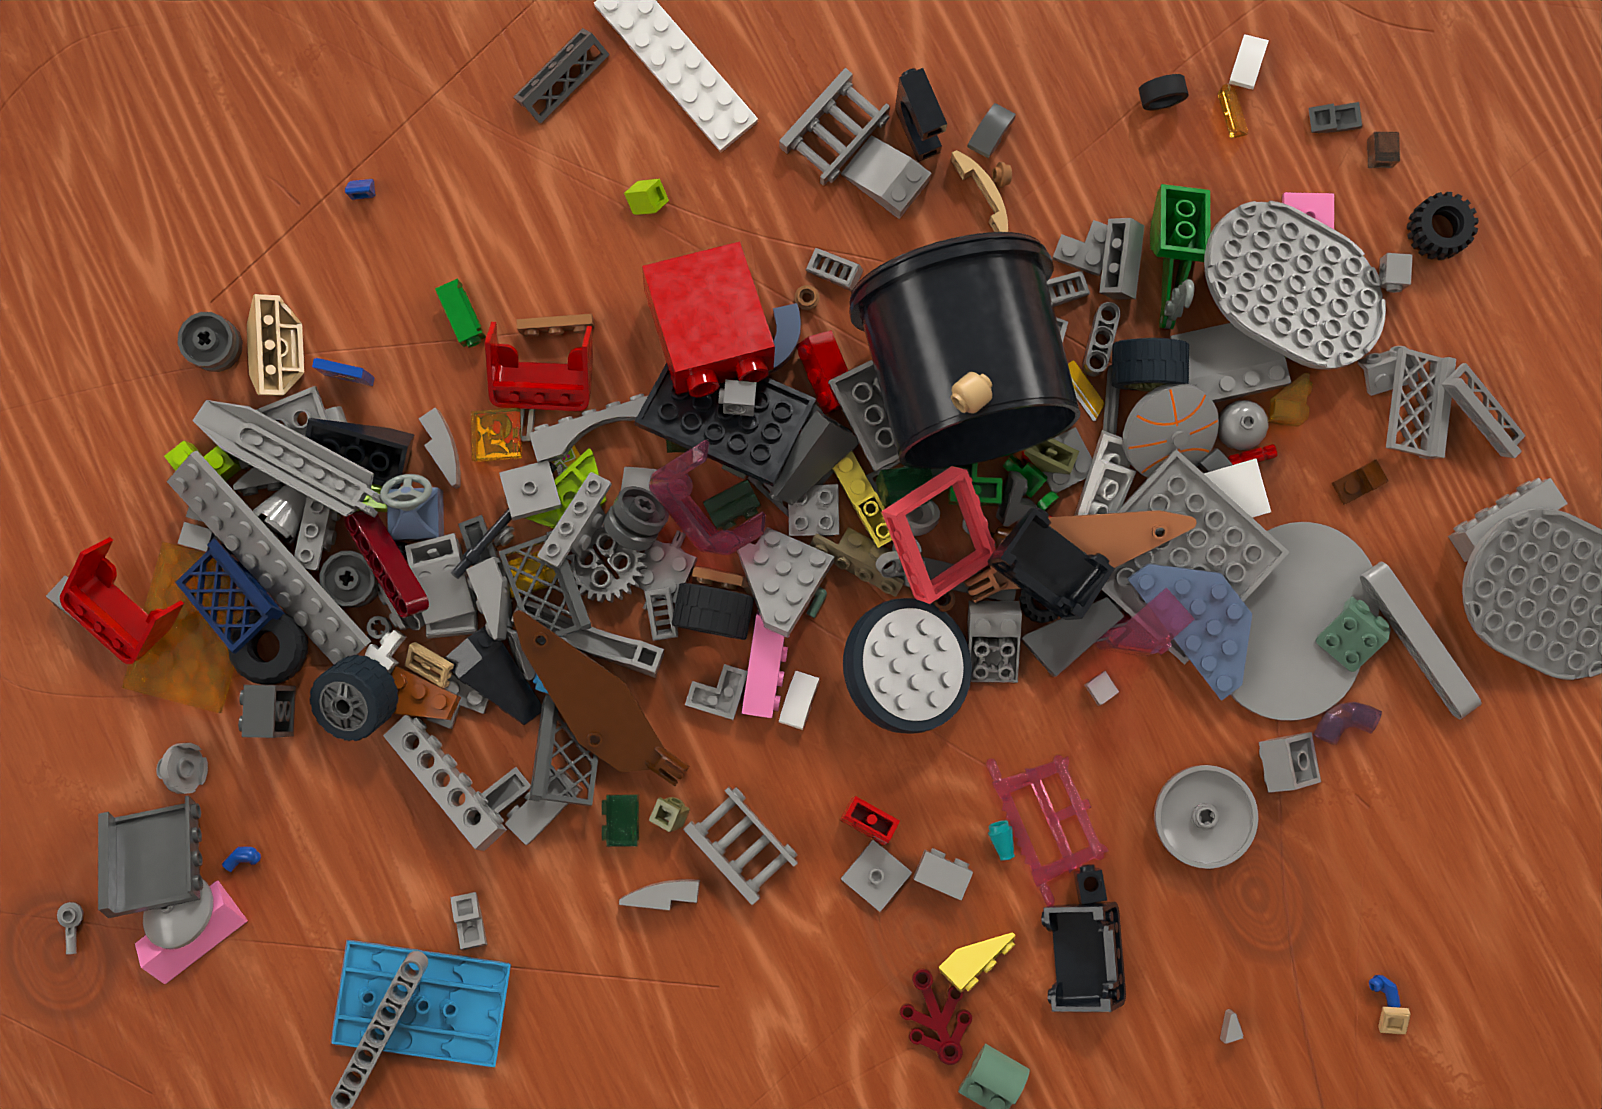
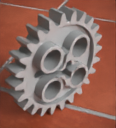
(588, 576)

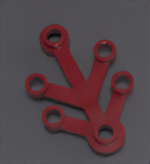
(938, 1020)

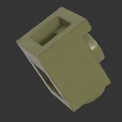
(671, 810)

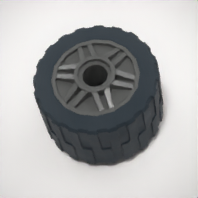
(353, 697)

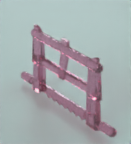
(1070, 860)

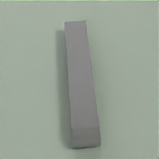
(1420, 640)
(382, 1020)

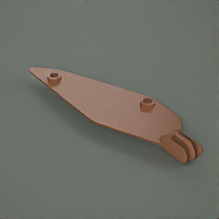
(1111, 534)

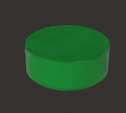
(1048, 501)

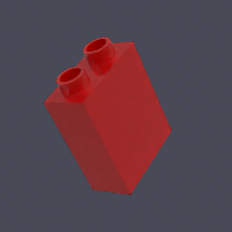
(709, 319)

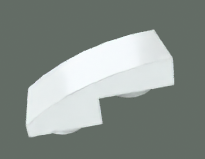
(1248, 62)
(799, 700)

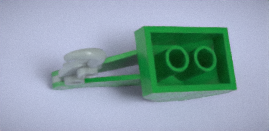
(1180, 232)

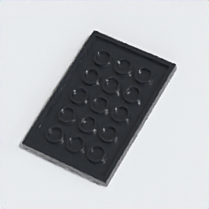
(745, 443)

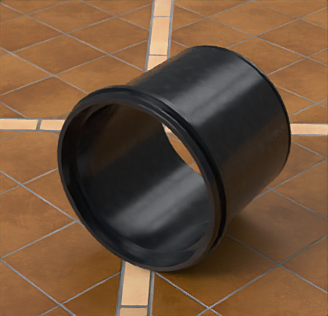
(958, 311)

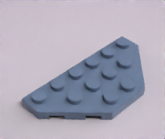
(1222, 622)

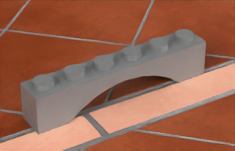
(557, 440)
(604, 645)

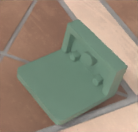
(1354, 635)

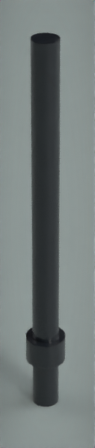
(472, 555)

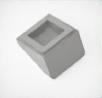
(1101, 688)
(1231, 1028)

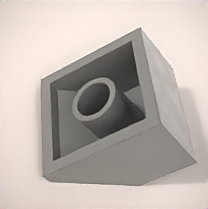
(1289, 762)

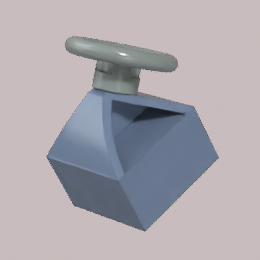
(411, 511)

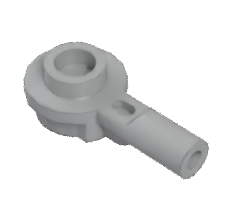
(70, 916)

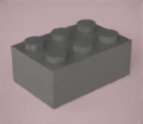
(267, 711)

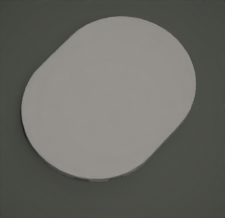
(1294, 285)
(1539, 592)
(1284, 666)

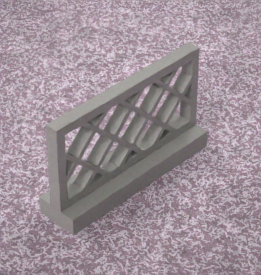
(1435, 407)

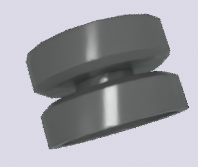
(195, 342)
(635, 518)
(336, 576)

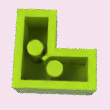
(221, 461)

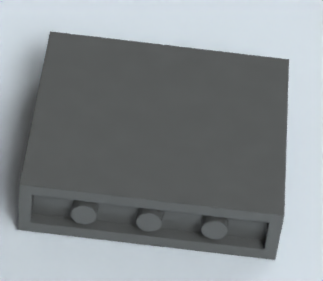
(149, 859)

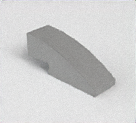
(442, 446)
(505, 792)
(662, 893)

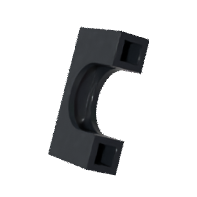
(920, 113)

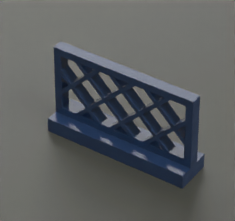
(247, 585)

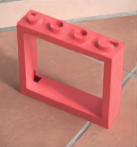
(907, 549)

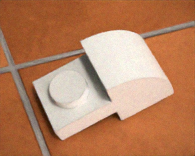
(389, 644)

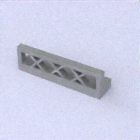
(1479, 413)

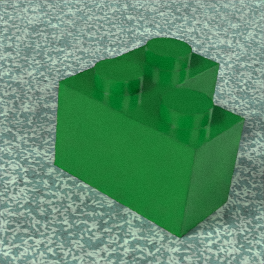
(988, 489)

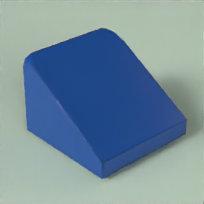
(360, 189)

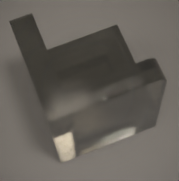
(1383, 149)

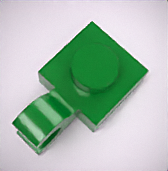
(1032, 474)

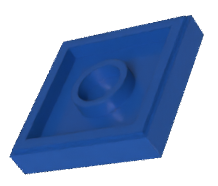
(343, 371)

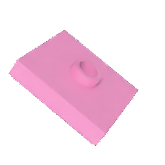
(1317, 205)

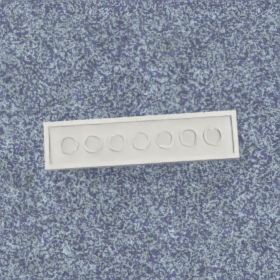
(680, 68)

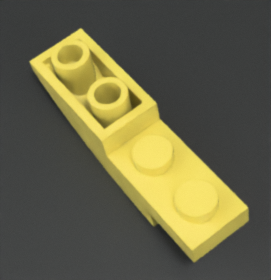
(863, 498)

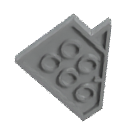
(783, 577)

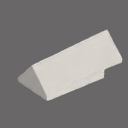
(1107, 478)

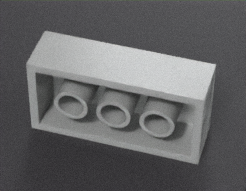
(1528, 496)

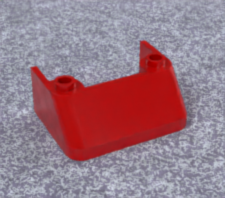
(538, 384)
(108, 611)

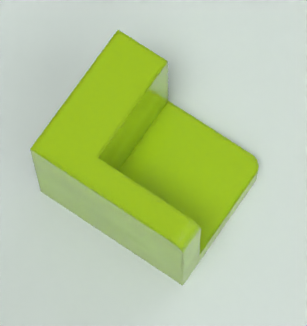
(646, 196)

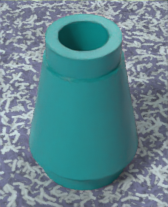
(1002, 839)

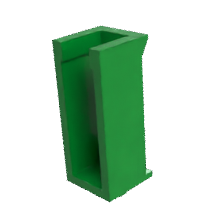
(460, 313)

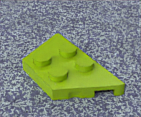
(567, 486)

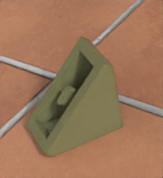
(1053, 456)

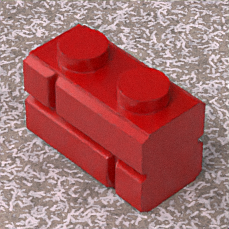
(869, 820)

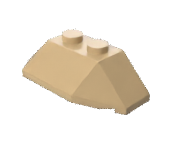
(274, 345)

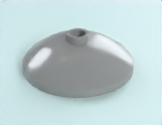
(180, 923)

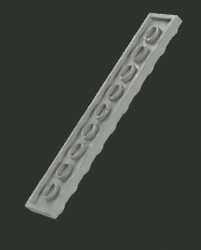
(267, 559)

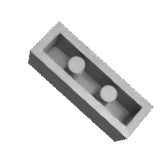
(1122, 258)
(535, 816)

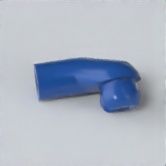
(241, 854)
(1381, 983)

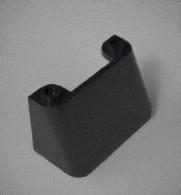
(1051, 566)
(1086, 957)

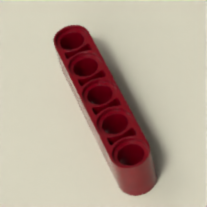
(387, 563)

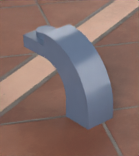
(787, 335)

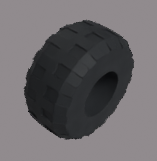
(290, 656)

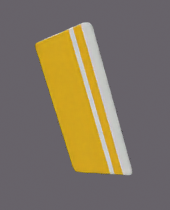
(1085, 392)

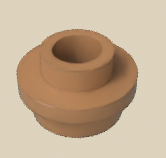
(1002, 174)
(807, 289)

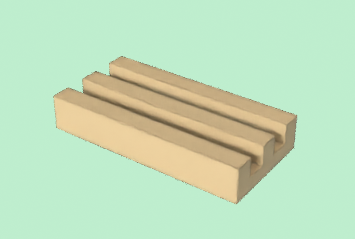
(429, 661)

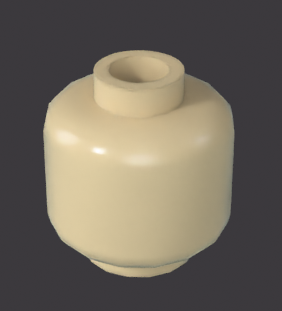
(971, 392)

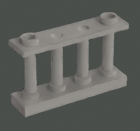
(826, 104)
(716, 849)

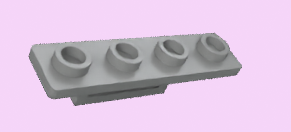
(578, 522)
(315, 533)

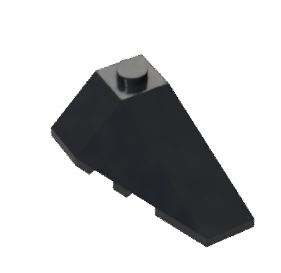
(371, 447)
(494, 674)

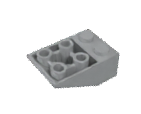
(432, 566)
(994, 640)

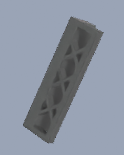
(555, 68)

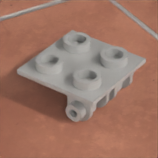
(816, 512)

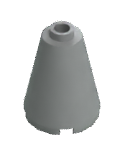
(283, 512)

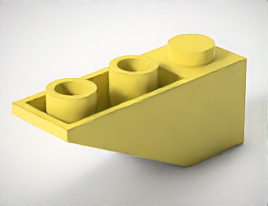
(970, 961)

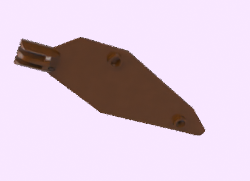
(595, 704)

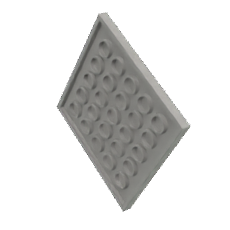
(1221, 542)

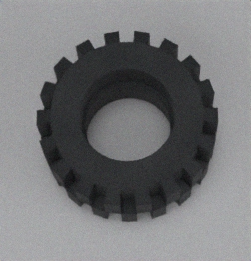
(1456, 212)

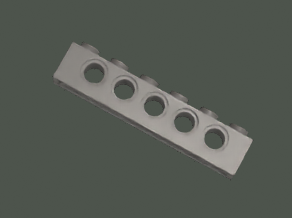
(401, 738)

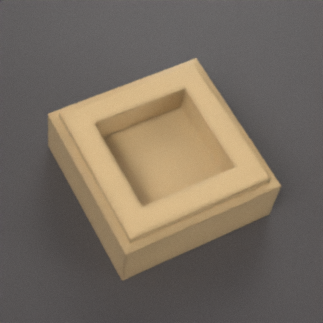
(1394, 1020)

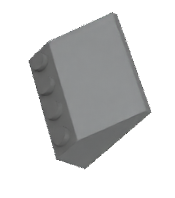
(1232, 364)
(866, 413)

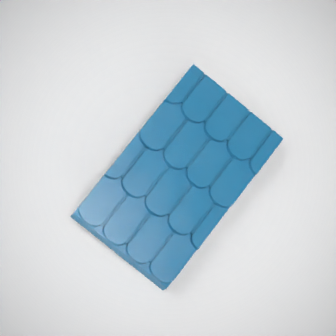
(449, 1016)

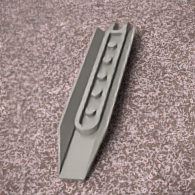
(288, 456)

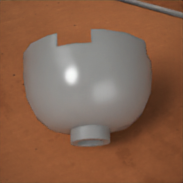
(1242, 425)

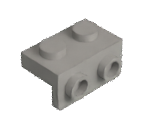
(1380, 370)

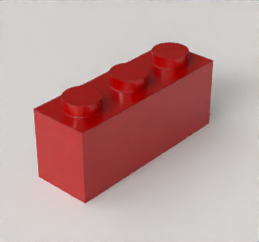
(822, 363)

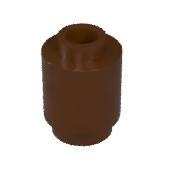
(950, 601)

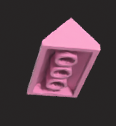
(168, 963)

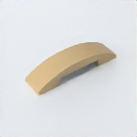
(967, 167)

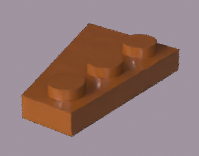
(422, 697)

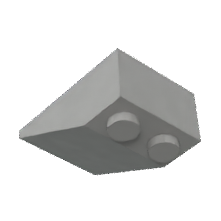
(887, 175)

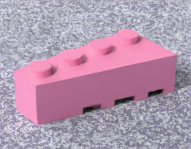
(764, 671)

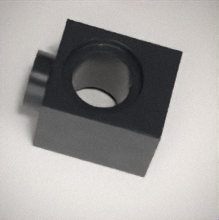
(1094, 895)

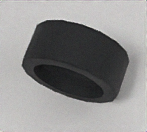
(1163, 92)

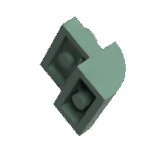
(994, 1079)

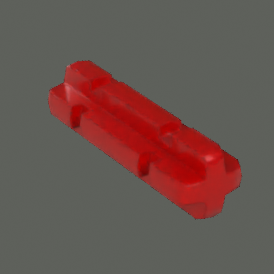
(1260, 454)

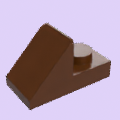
(1360, 482)

